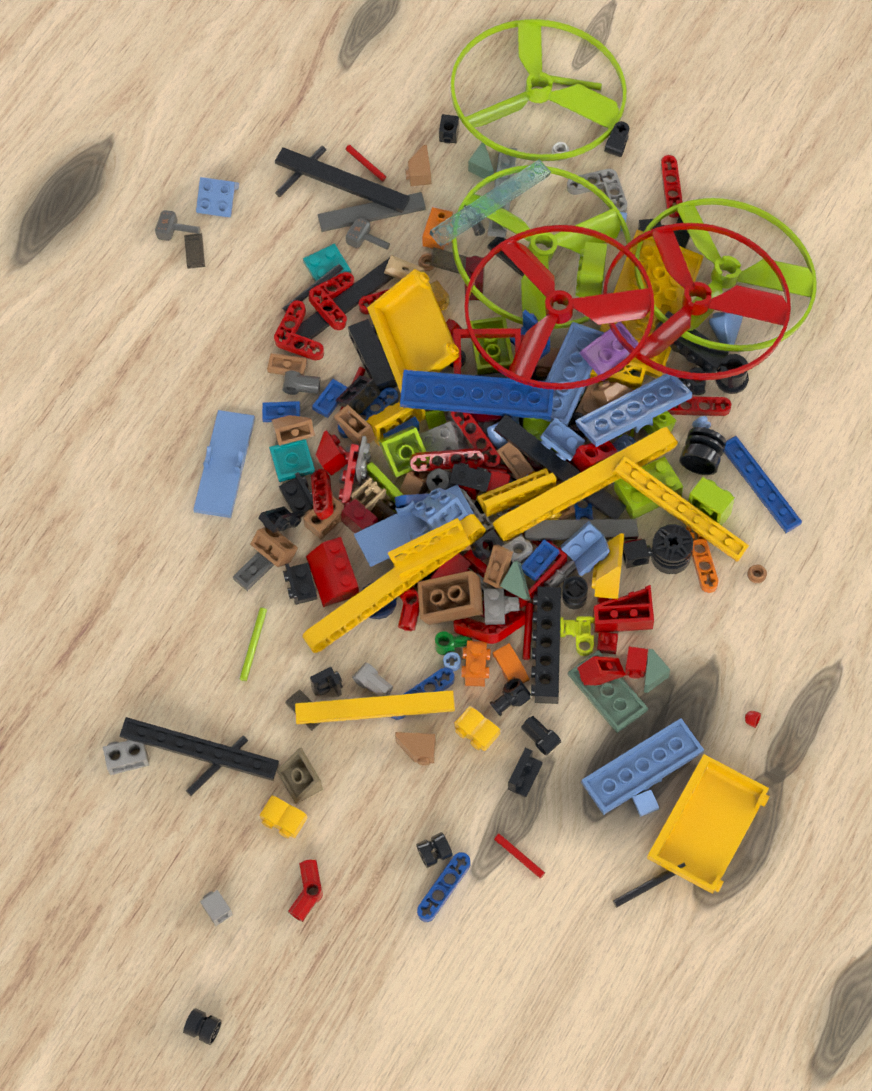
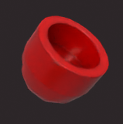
(752, 718)

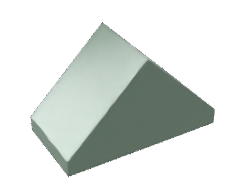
(480, 162)
(515, 581)
(656, 671)

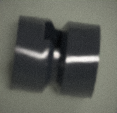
(574, 592)
(439, 844)
(202, 1026)

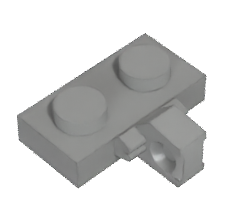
(498, 605)

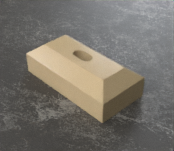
(395, 266)

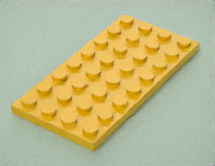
(666, 291)

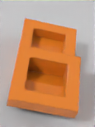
(510, 663)

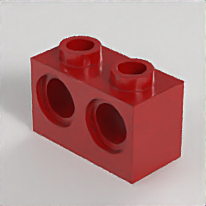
(590, 455)

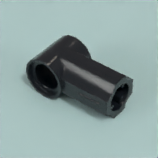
(544, 739)

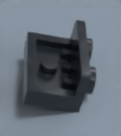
(470, 477)
(280, 519)

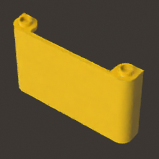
(412, 327)
(708, 824)

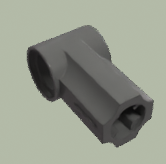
(295, 383)

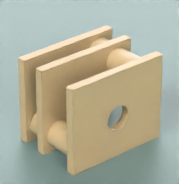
(369, 491)

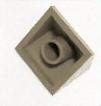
(300, 777)

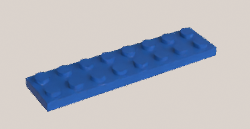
(474, 395)

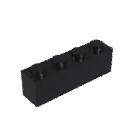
(372, 354)
(702, 356)

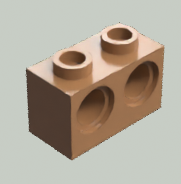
(325, 526)
(274, 546)

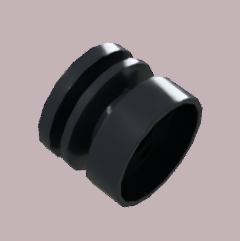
(702, 451)
(671, 558)

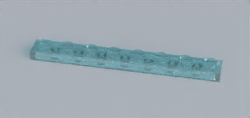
(489, 202)

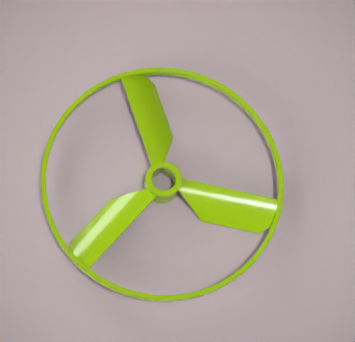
(575, 98)
(798, 278)
(532, 299)

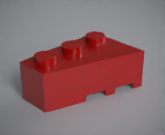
(625, 613)

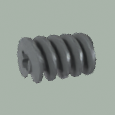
(436, 477)

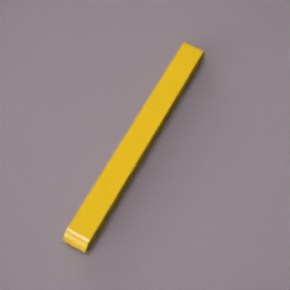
(582, 485)
(378, 595)

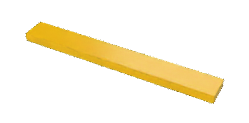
(680, 508)
(374, 707)

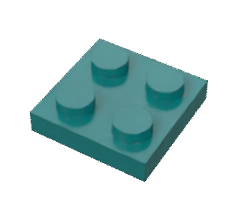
(324, 260)
(291, 459)

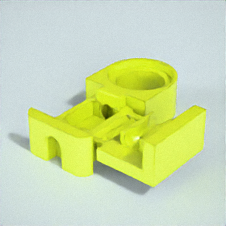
(581, 630)

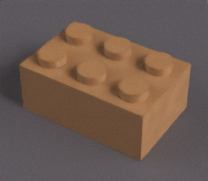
(450, 598)

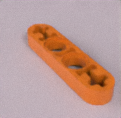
(704, 557)

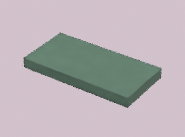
(612, 699)

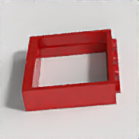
(485, 333)
(480, 568)

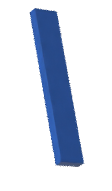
(761, 485)

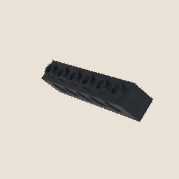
(548, 692)

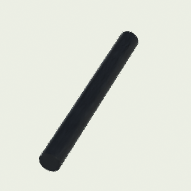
(296, 176)
(334, 271)
(213, 769)
(645, 887)

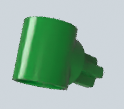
(453, 642)

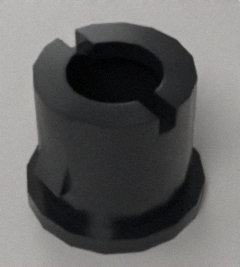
(735, 383)

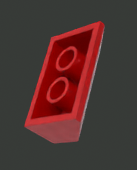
(332, 572)

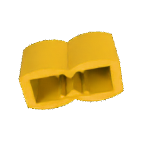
(476, 728)
(283, 817)

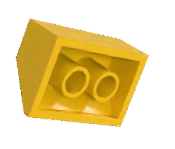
(392, 417)
(607, 572)

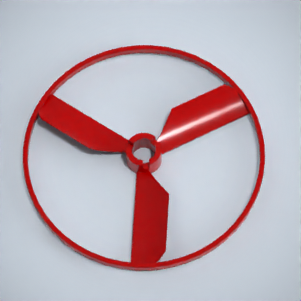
(736, 301)
(599, 308)

